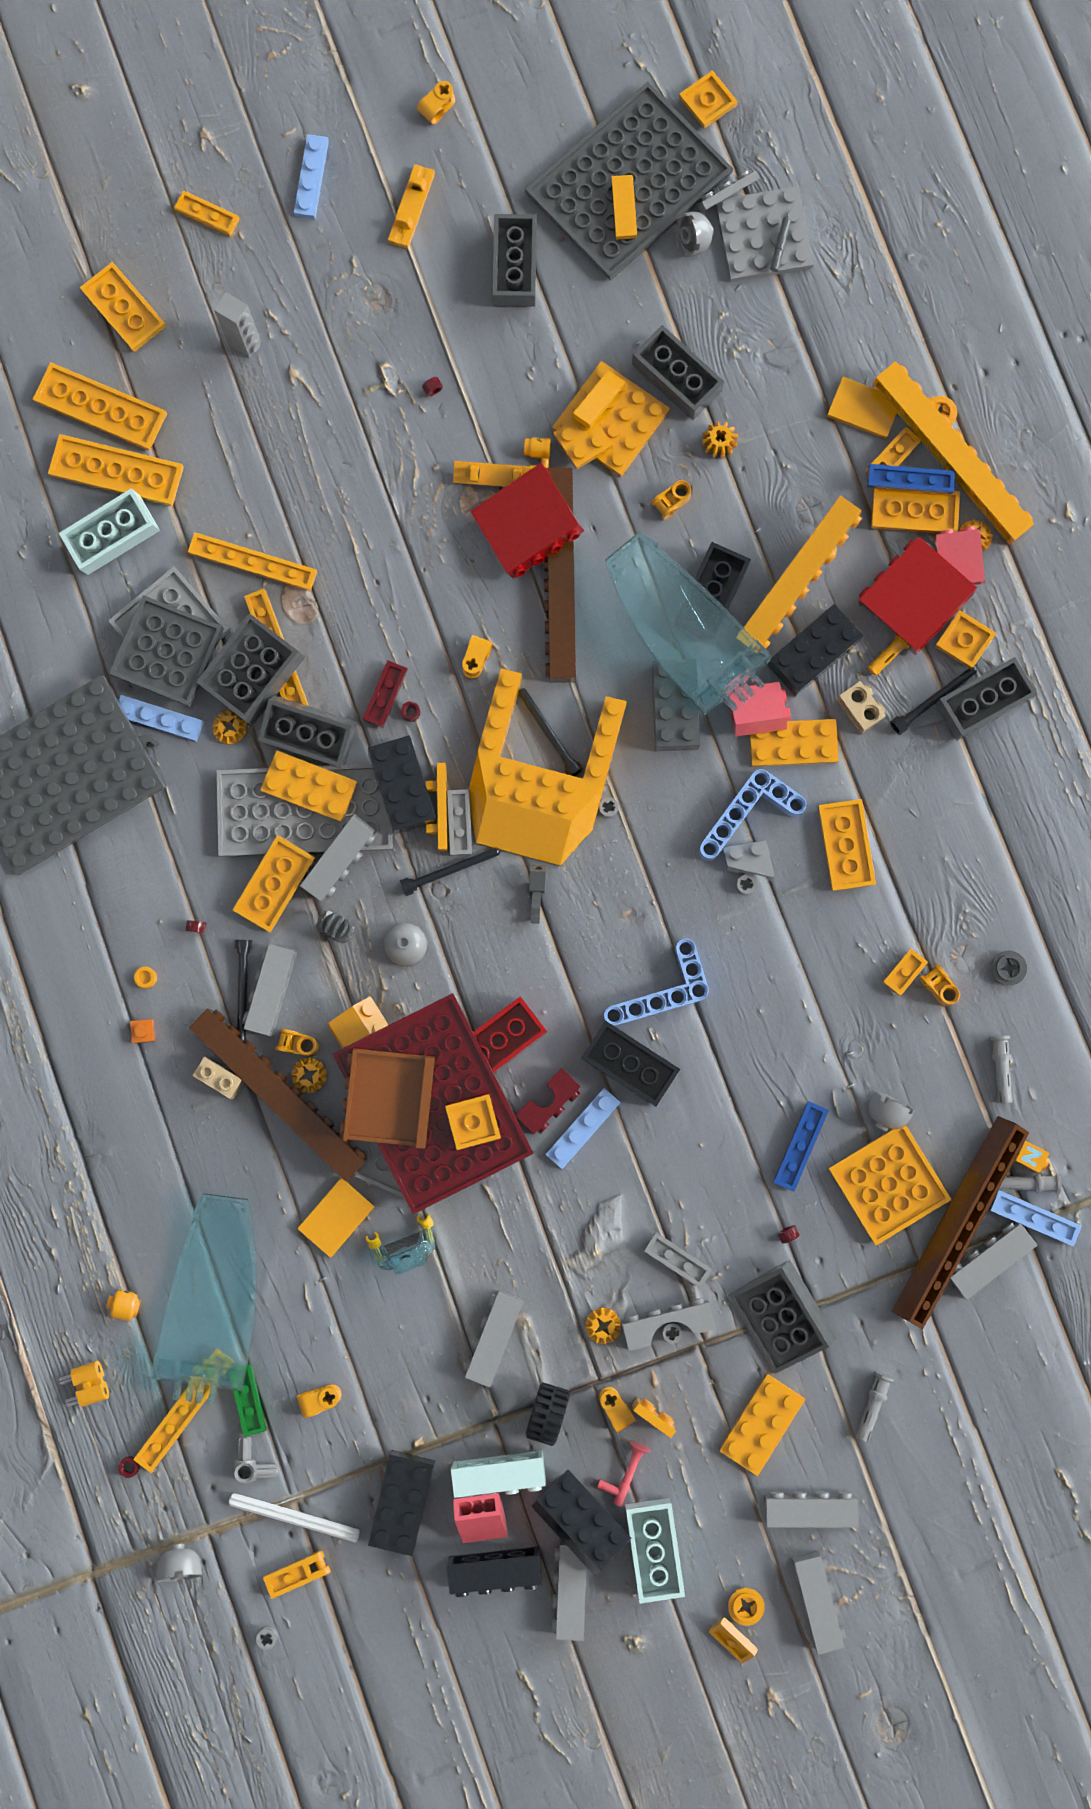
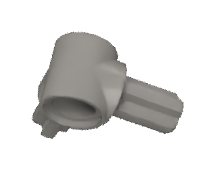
(244, 1459)

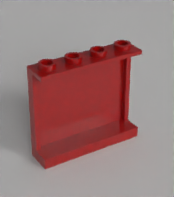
(527, 521)
(917, 594)

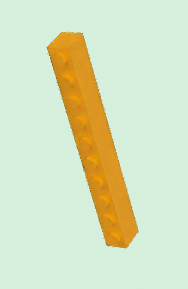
(953, 453)

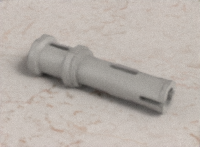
(1001, 1057)
(1037, 1183)
(876, 1397)

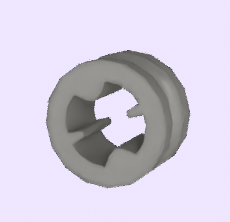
(607, 800)
(748, 891)
(667, 1327)
(266, 1646)

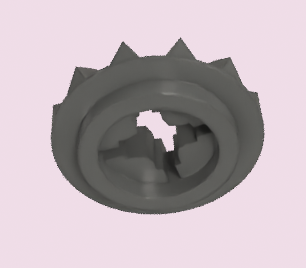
(1014, 959)

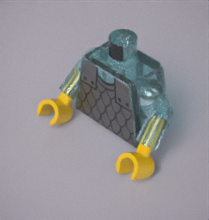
(406, 1252)

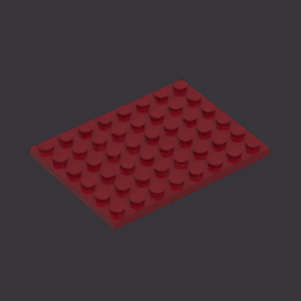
(458, 1075)

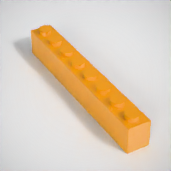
(803, 570)

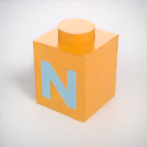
(1032, 1157)

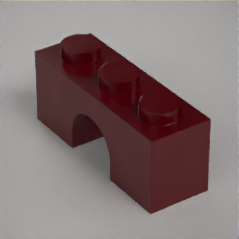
(564, 1089)

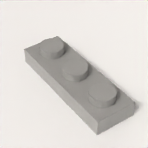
(727, 189)
(459, 822)
(678, 1260)

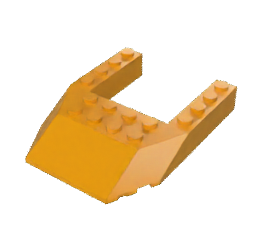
(532, 807)

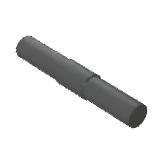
(780, 244)

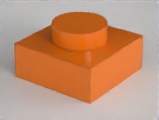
(142, 1031)

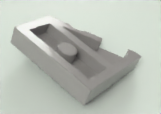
(750, 859)

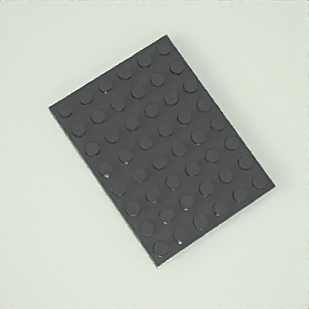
(669, 171)
(69, 774)

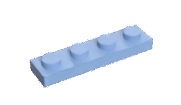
(311, 176)
(161, 718)
(583, 1128)
(1035, 1218)

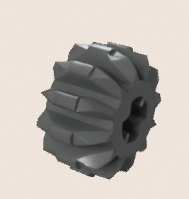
(334, 926)

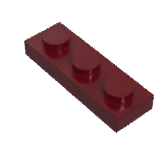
(385, 694)

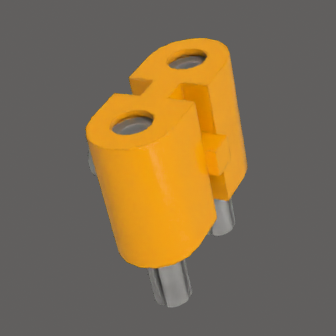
(89, 1384)

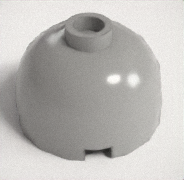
(693, 233)
(405, 944)
(889, 1111)
(178, 1564)

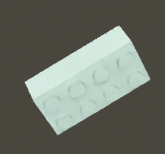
(109, 531)
(498, 1474)
(655, 1550)

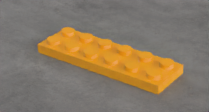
(99, 406)
(115, 469)

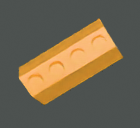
(357, 1022)

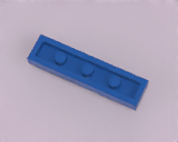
(910, 479)
(800, 1146)

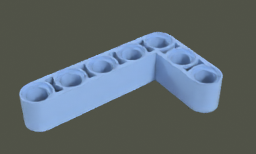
(744, 808)
(665, 996)

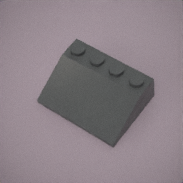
(250, 669)
(782, 1317)

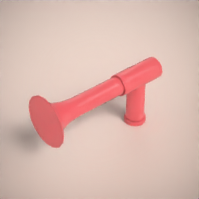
(620, 1492)

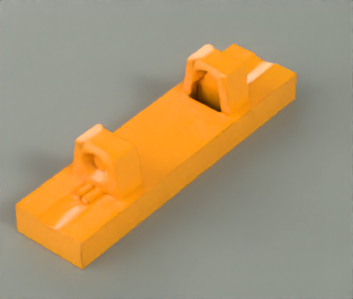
(411, 206)
(490, 473)
(440, 787)

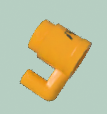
(538, 448)

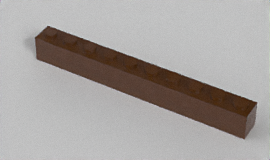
(561, 597)
(278, 1094)
(960, 1222)

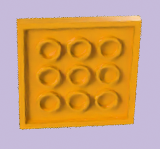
(626, 421)
(889, 1184)

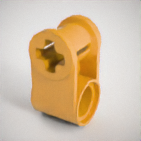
(437, 102)
(669, 502)
(477, 653)
(940, 984)
(293, 1042)
(315, 1400)
(617, 1411)

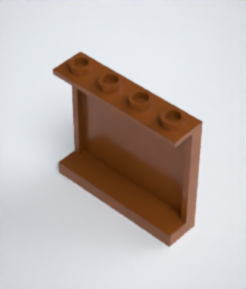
(388, 1097)

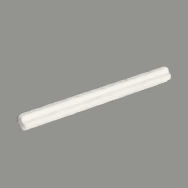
(294, 1517)

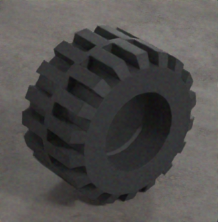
(547, 1414)

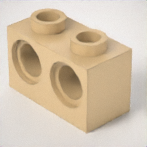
(855, 710)
(218, 1078)

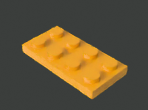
(123, 307)
(914, 511)
(799, 744)
(309, 786)
(846, 845)
(274, 883)
(762, 1424)

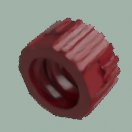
(432, 386)
(410, 705)
(195, 926)
(788, 1234)
(127, 1474)

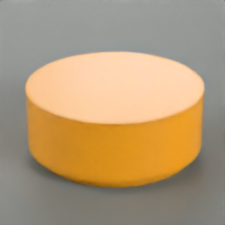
(145, 977)

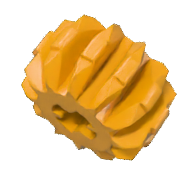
(721, 432)

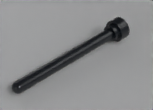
(900, 724)
(571, 766)
(411, 885)
(243, 948)

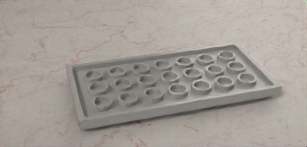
(253, 819)

